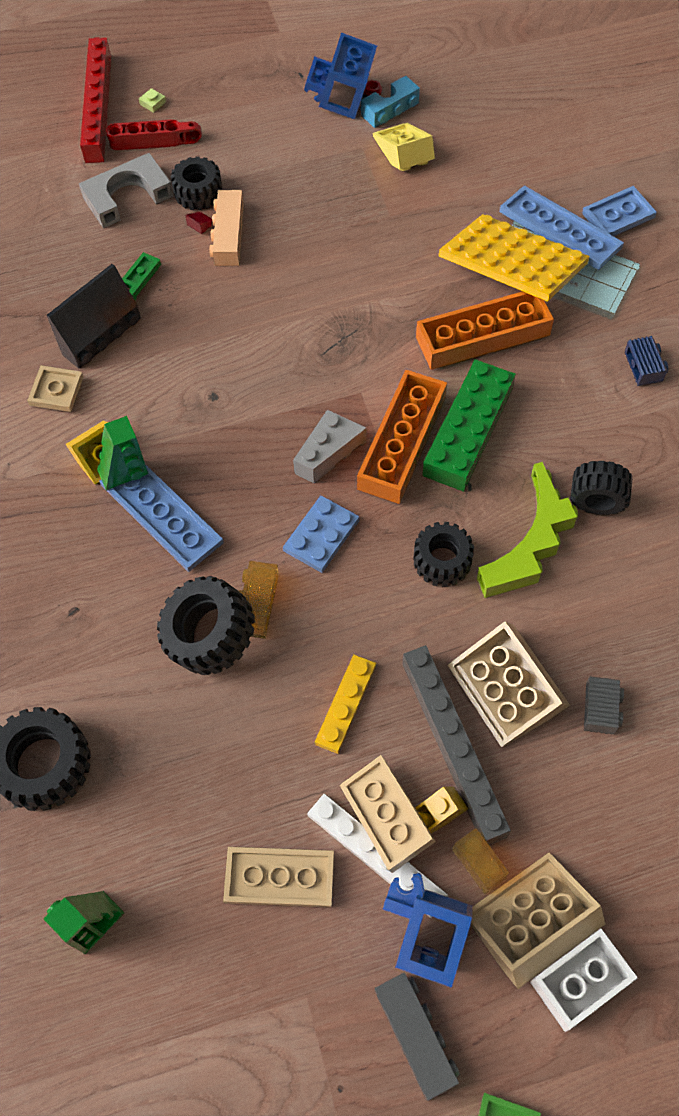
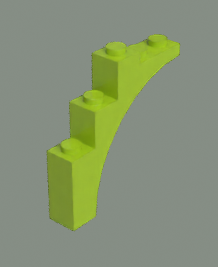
(523, 564)

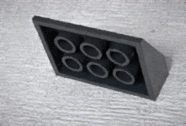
(93, 317)

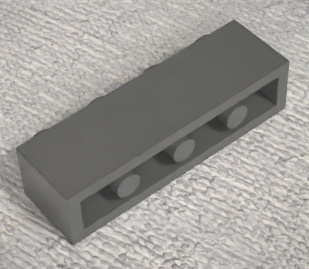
(416, 1036)

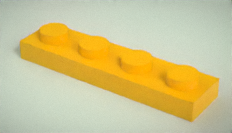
(345, 704)

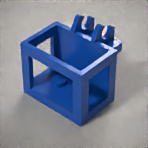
(349, 66)
(413, 905)

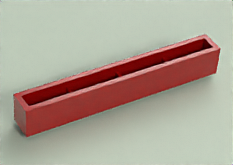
(95, 100)

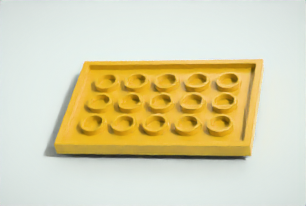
(514, 257)

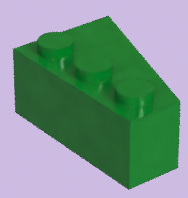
(120, 454)
(83, 918)

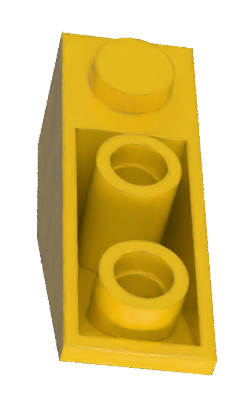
(441, 808)

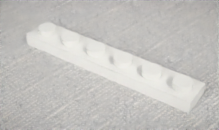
(355, 839)

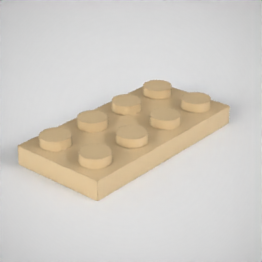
(387, 814)
(279, 877)

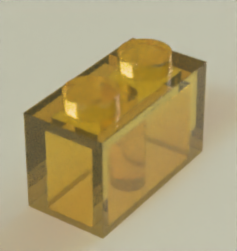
(480, 861)

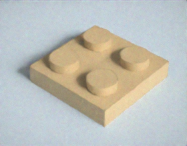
(55, 388)

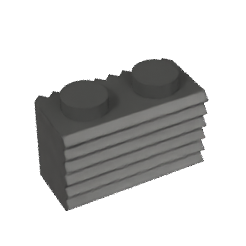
(602, 705)

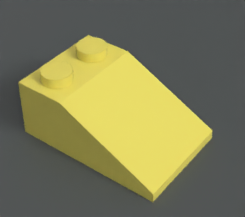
(405, 145)

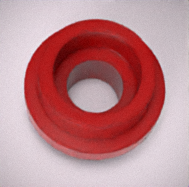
(371, 87)

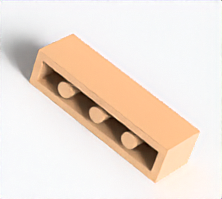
(228, 228)

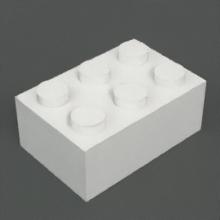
(583, 980)

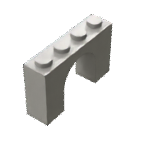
(139, 172)

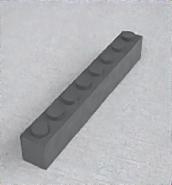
(455, 746)

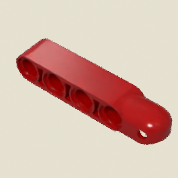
(152, 134)

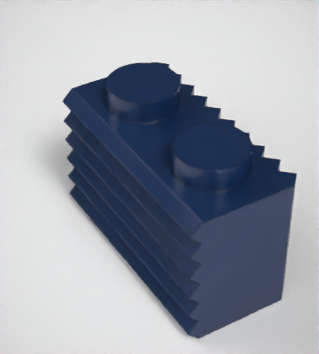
(646, 360)

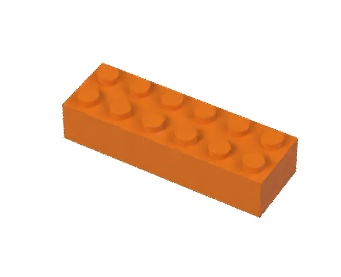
(483, 329)
(401, 436)

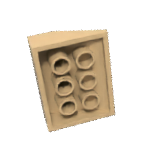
(507, 684)
(535, 919)

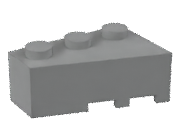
(327, 445)

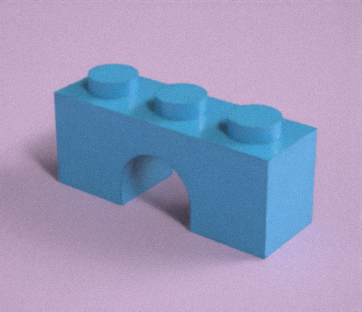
(378, 109)

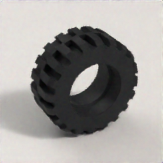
(185, 611)
(64, 776)

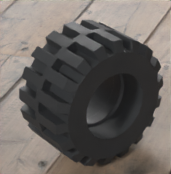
(196, 182)
(601, 488)
(443, 537)

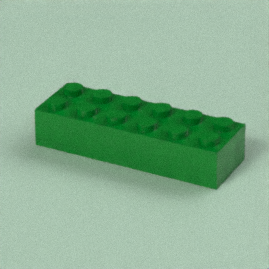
(468, 425)

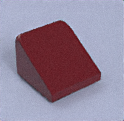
(199, 221)

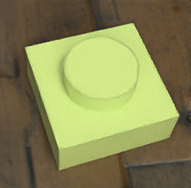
(152, 100)

